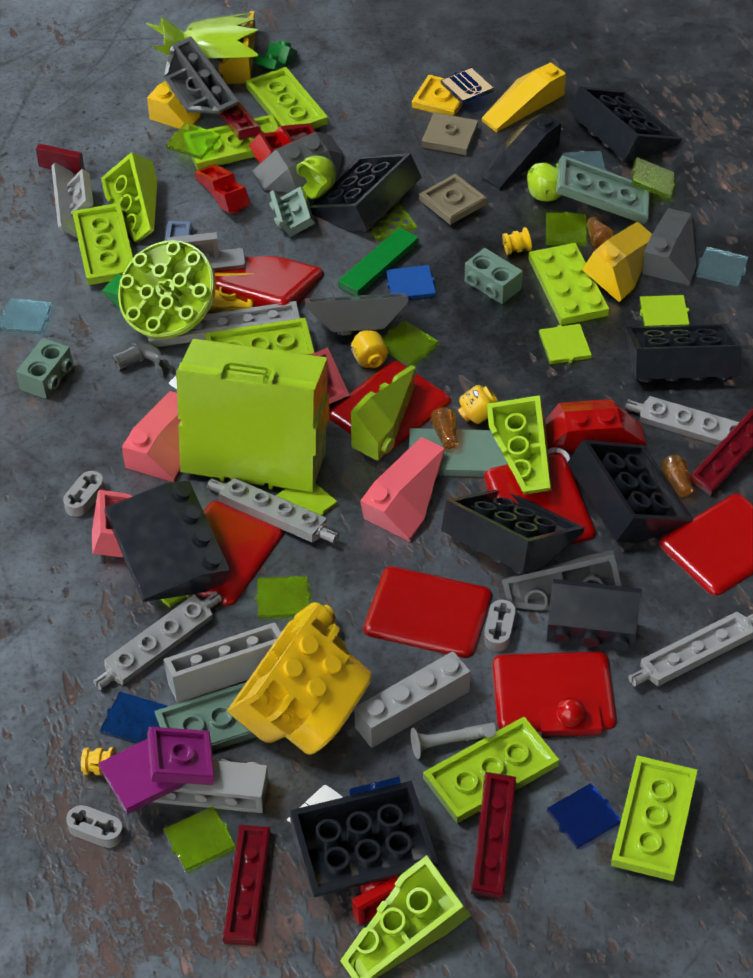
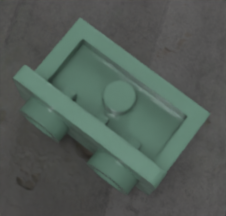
(292, 211)

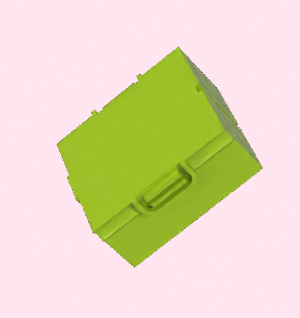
(252, 414)

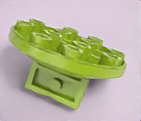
(167, 289)

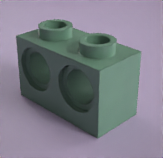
(493, 275)
(44, 368)

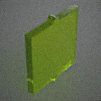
(193, 141)
(652, 178)
(565, 229)
(408, 343)
(281, 596)
(199, 839)

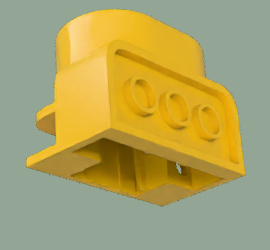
(302, 686)

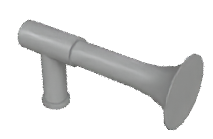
(422, 741)

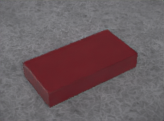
(68, 159)

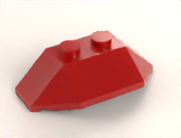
(591, 420)

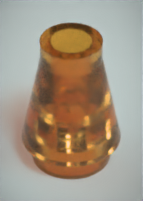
(598, 231)
(444, 424)
(677, 473)

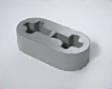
(80, 492)
(505, 625)
(93, 829)

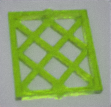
(405, 215)

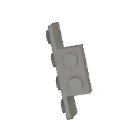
(70, 195)
(208, 245)

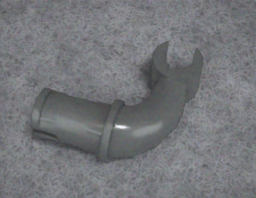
(143, 351)

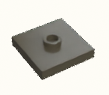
(449, 134)
(453, 199)

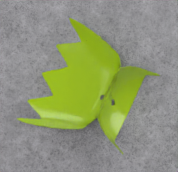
(214, 36)

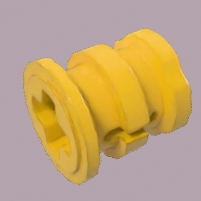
(517, 241)
(91, 758)

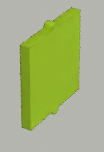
(664, 310)
(565, 344)
(316, 501)

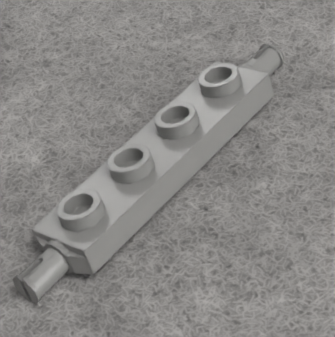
(682, 420)
(273, 510)
(157, 640)
(694, 650)

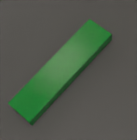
(378, 261)

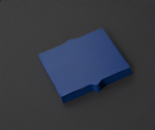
(411, 280)

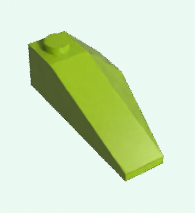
(135, 188)
(380, 414)
(522, 438)
(409, 920)

